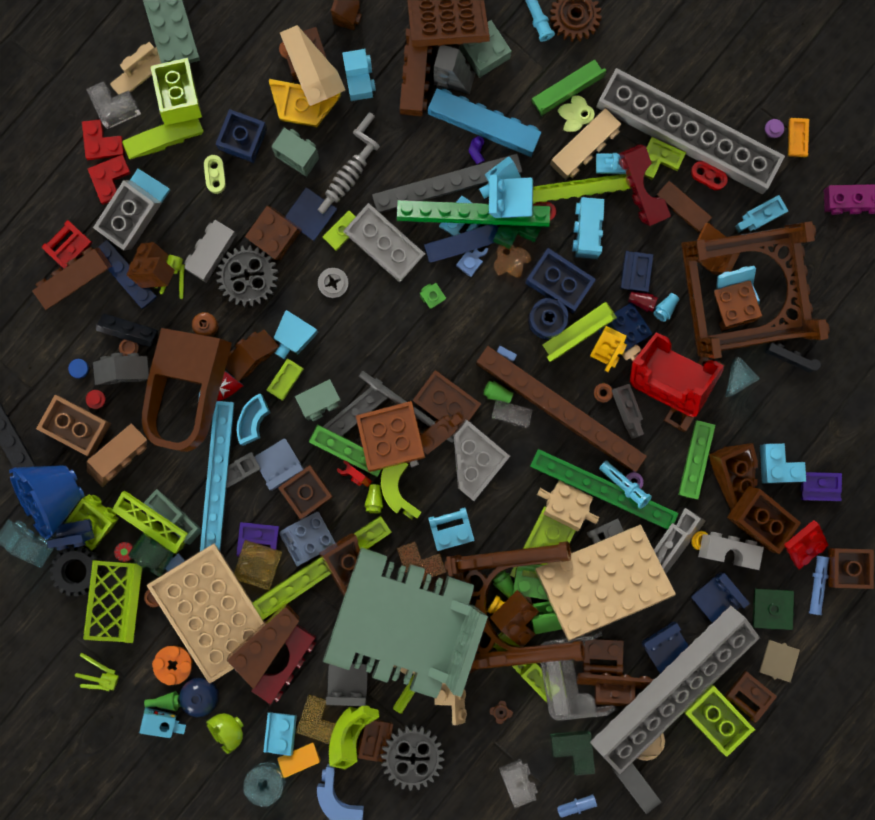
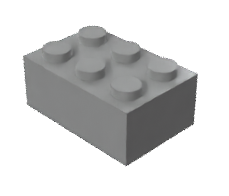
(127, 215)

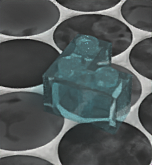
(24, 544)

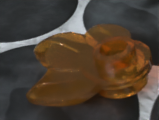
(511, 263)

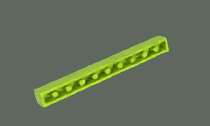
(579, 187)

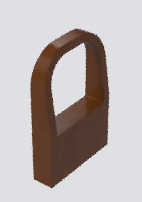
(188, 359)

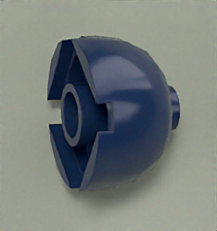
(198, 697)

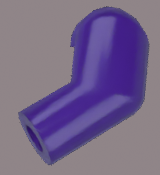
(475, 148)

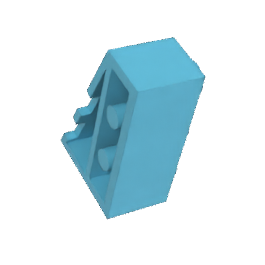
(588, 228)

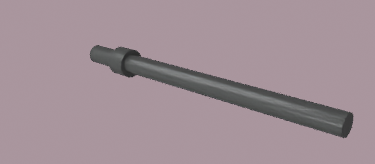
(376, 385)

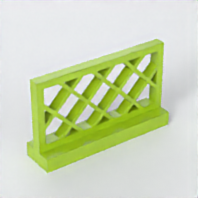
(128, 606)

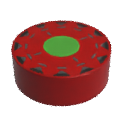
(122, 550)

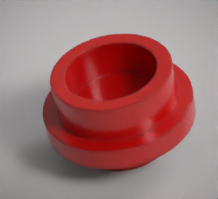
(95, 399)

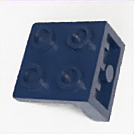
(630, 324)
(718, 596)
(665, 646)

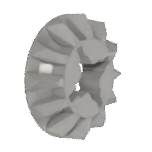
(324, 280)

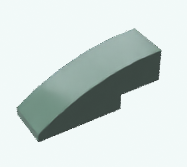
(166, 508)

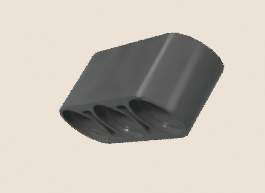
(638, 788)

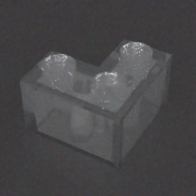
(112, 109)

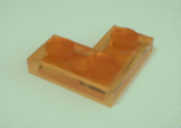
(410, 555)

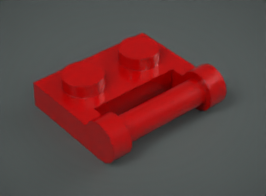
(70, 248)

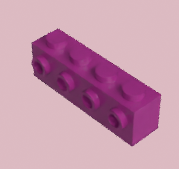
(849, 199)

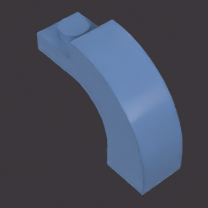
(331, 804)

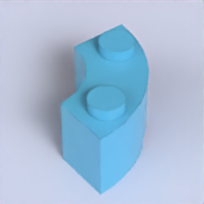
(250, 419)

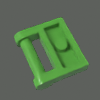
(528, 585)

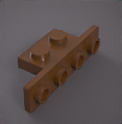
(613, 689)

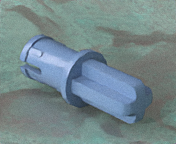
(577, 806)

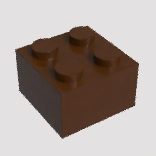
(273, 233)
(305, 492)
(851, 568)

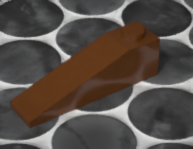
(735, 470)

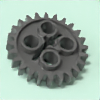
(249, 293)
(410, 775)

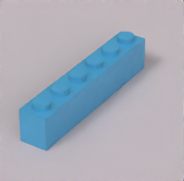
(483, 122)

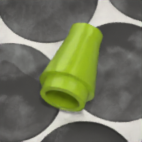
(374, 499)

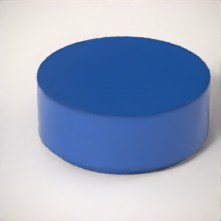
(78, 368)

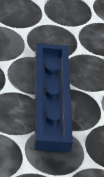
(119, 269)

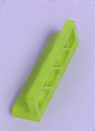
(579, 331)
(148, 524)

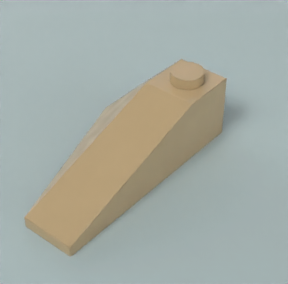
(313, 70)

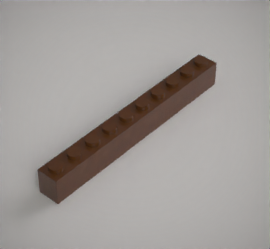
(561, 409)

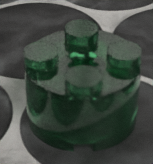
(151, 554)

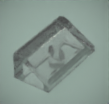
(512, 414)

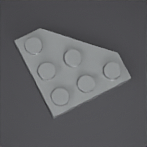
(476, 459)

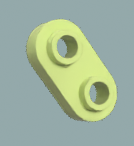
(214, 175)

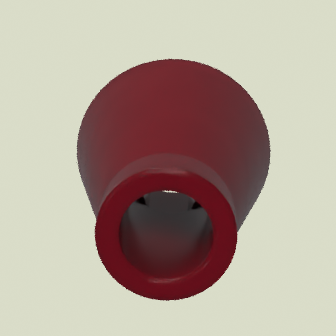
(643, 300)

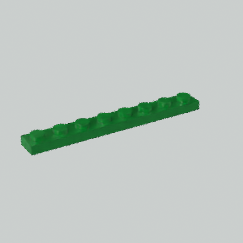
(465, 213)
(601, 489)

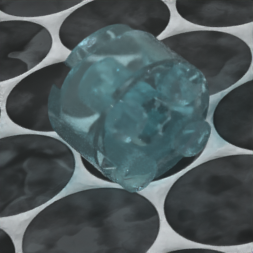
(253, 784)

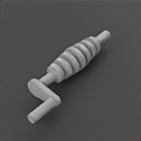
(349, 173)

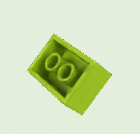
(176, 91)
(719, 720)

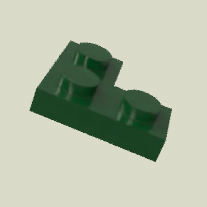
(507, 233)

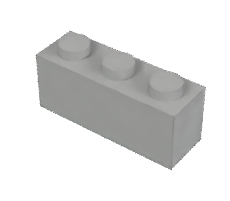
(210, 250)

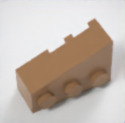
(116, 455)

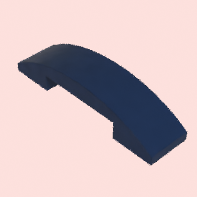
(461, 243)

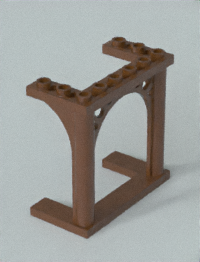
(803, 326)

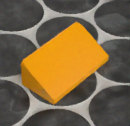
(300, 760)

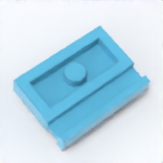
(280, 733)

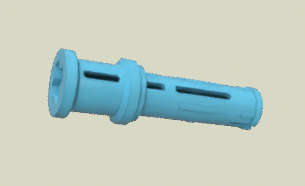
(540, 21)
(632, 490)

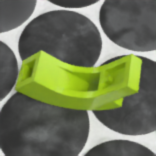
(389, 486)
(345, 735)

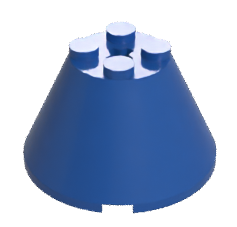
(46, 494)

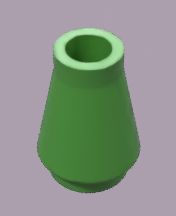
(497, 392)
(504, 583)

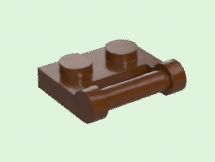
(604, 650)
(755, 692)

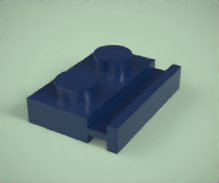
(636, 271)

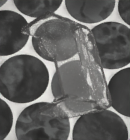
(562, 690)

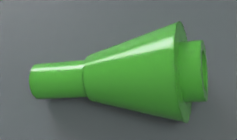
(168, 701)

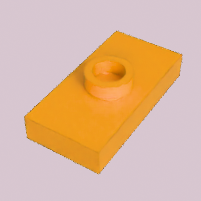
(798, 137)

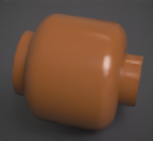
(206, 319)

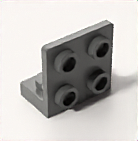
(347, 686)

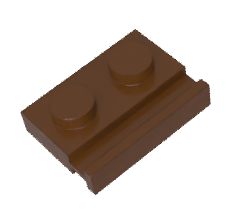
(372, 740)

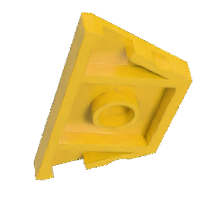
(294, 107)

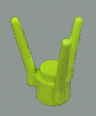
(176, 263)
(106, 682)

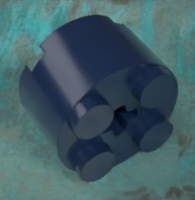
(548, 307)

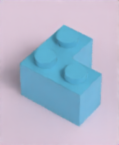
(357, 72)
(774, 466)

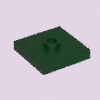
(773, 609)

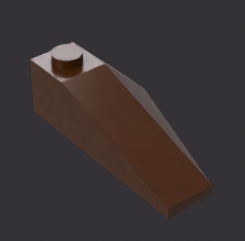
(346, 13)

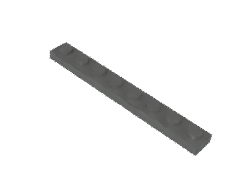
(438, 185)

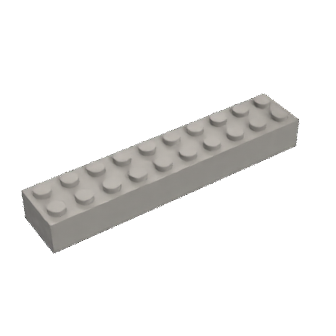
(690, 131)
(675, 689)

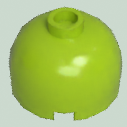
(226, 731)

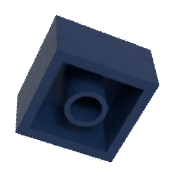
(241, 136)

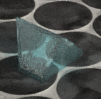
(740, 377)

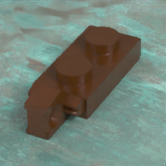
(440, 431)

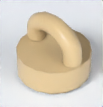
(632, 352)

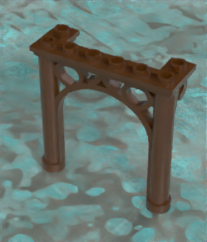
(513, 655)

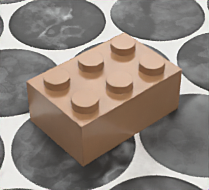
(73, 426)

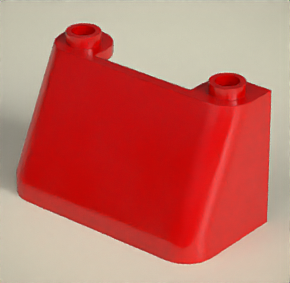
(673, 377)

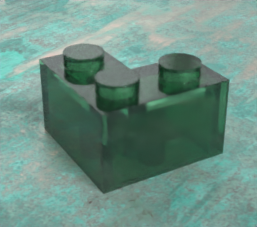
(577, 746)

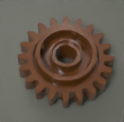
(573, 26)

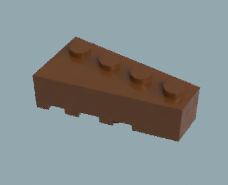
(414, 78)
(341, 559)
(261, 647)

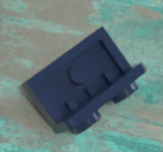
(72, 533)

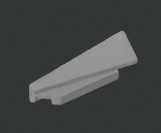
(677, 539)

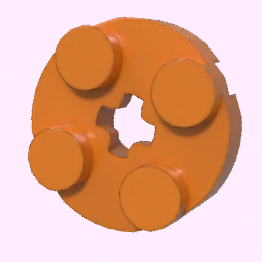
(172, 676)

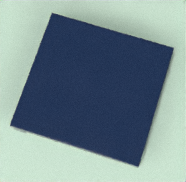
(307, 217)

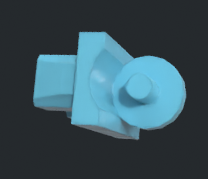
(608, 164)

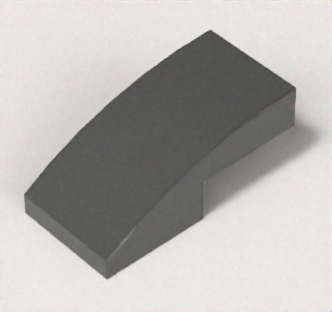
(242, 469)

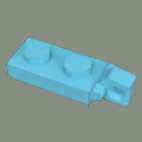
(762, 214)

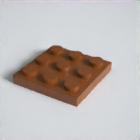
(390, 436)

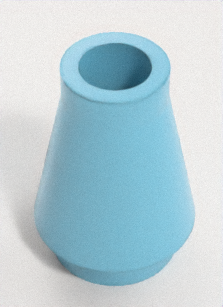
(665, 309)

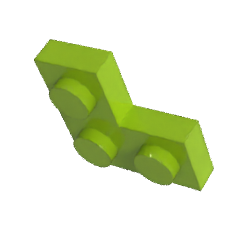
(662, 154)

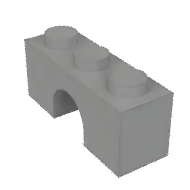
(716, 547)

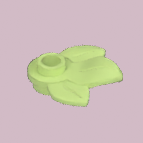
(573, 114)

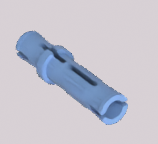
(819, 585)

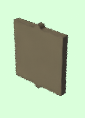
(779, 661)

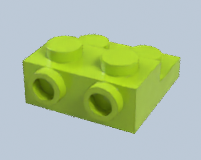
(101, 518)

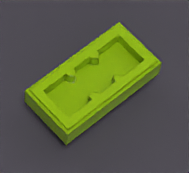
(335, 236)
(285, 379)

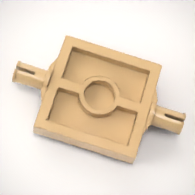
(568, 505)

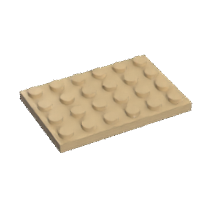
(605, 582)
(207, 609)

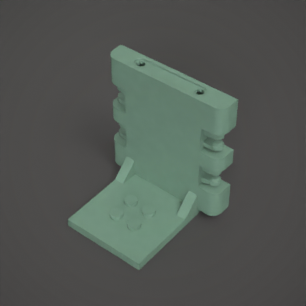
(407, 626)

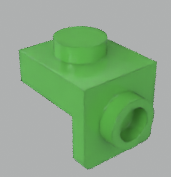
(432, 295)

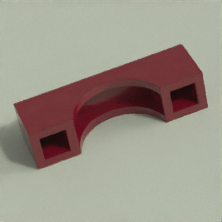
(635, 163)
(270, 685)

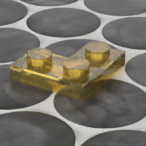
(311, 722)

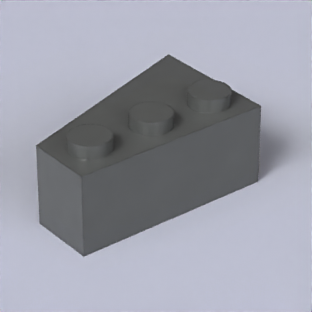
(452, 71)

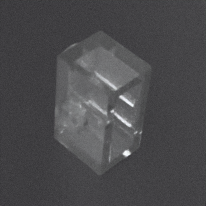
(517, 783)

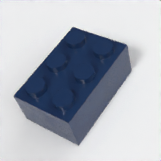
(560, 280)

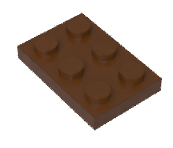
(444, 398)

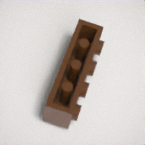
(72, 277)

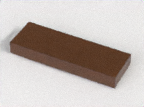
(684, 206)

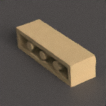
(585, 144)

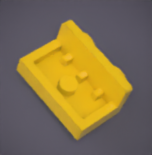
(608, 347)

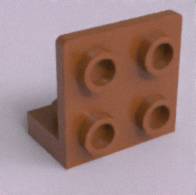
(718, 264)
(737, 305)

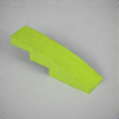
(161, 137)
(530, 672)

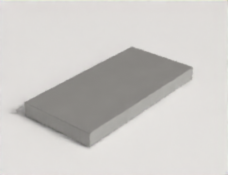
(383, 242)

